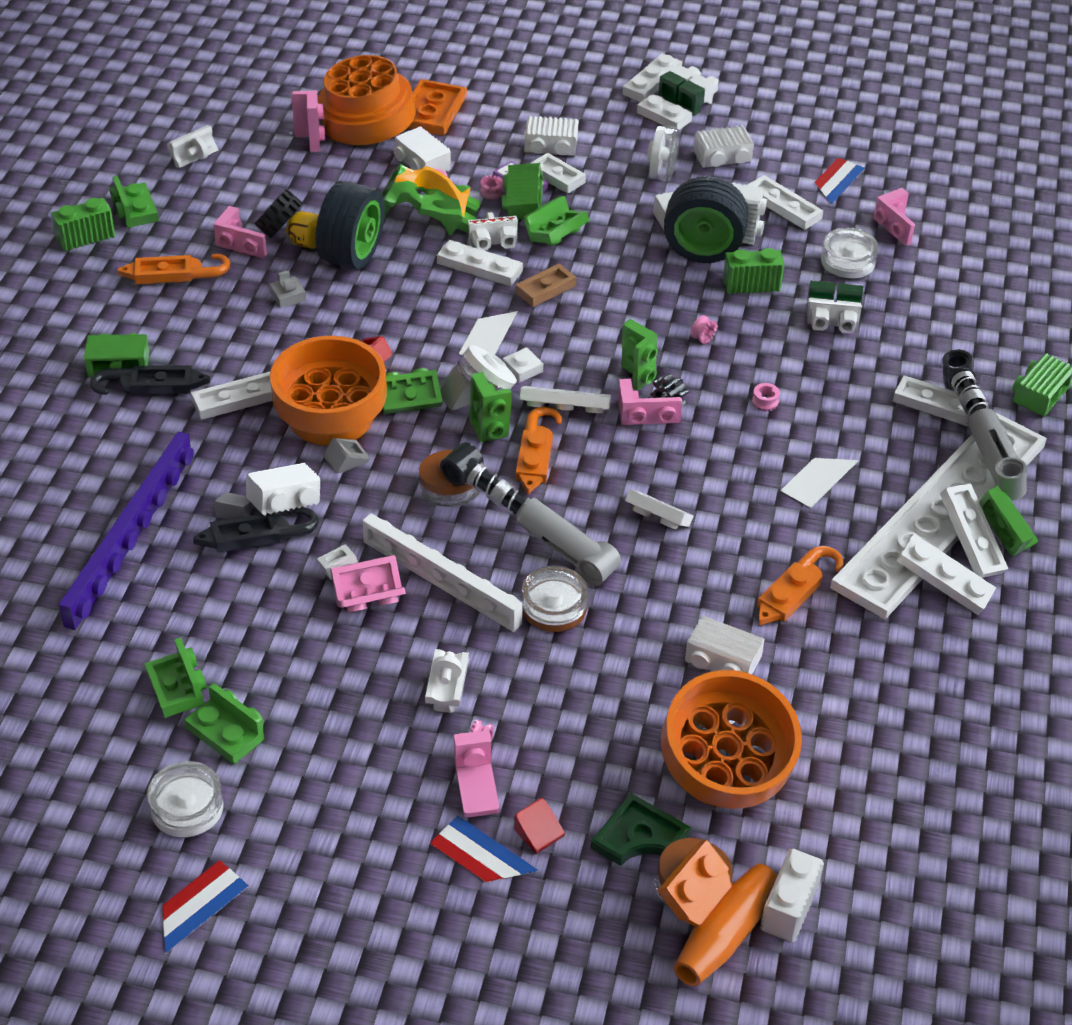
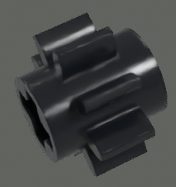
(669, 387)

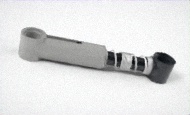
(1000, 457)
(593, 559)

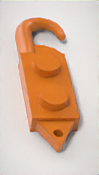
(172, 269)
(535, 449)
(795, 586)

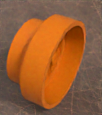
(365, 101)
(328, 388)
(765, 722)

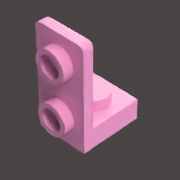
(891, 215)
(232, 236)
(646, 410)
(475, 773)

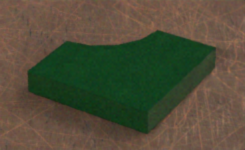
(637, 830)

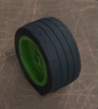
(706, 219)
(349, 224)

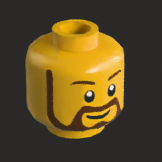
(302, 229)

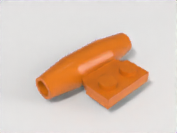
(720, 911)

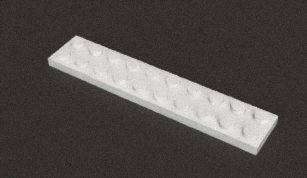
(873, 574)

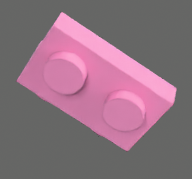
(307, 116)
(367, 582)

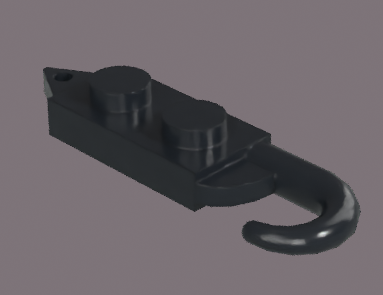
(152, 379)
(254, 531)

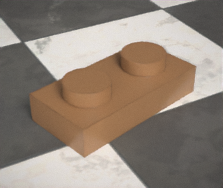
(546, 285)

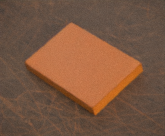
(436, 105)

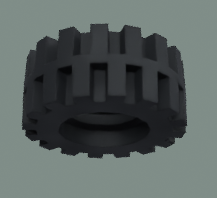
(278, 213)

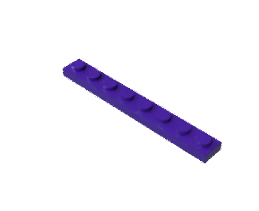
(125, 531)

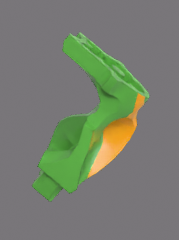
(442, 199)

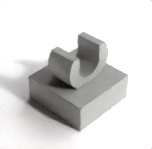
(287, 290)

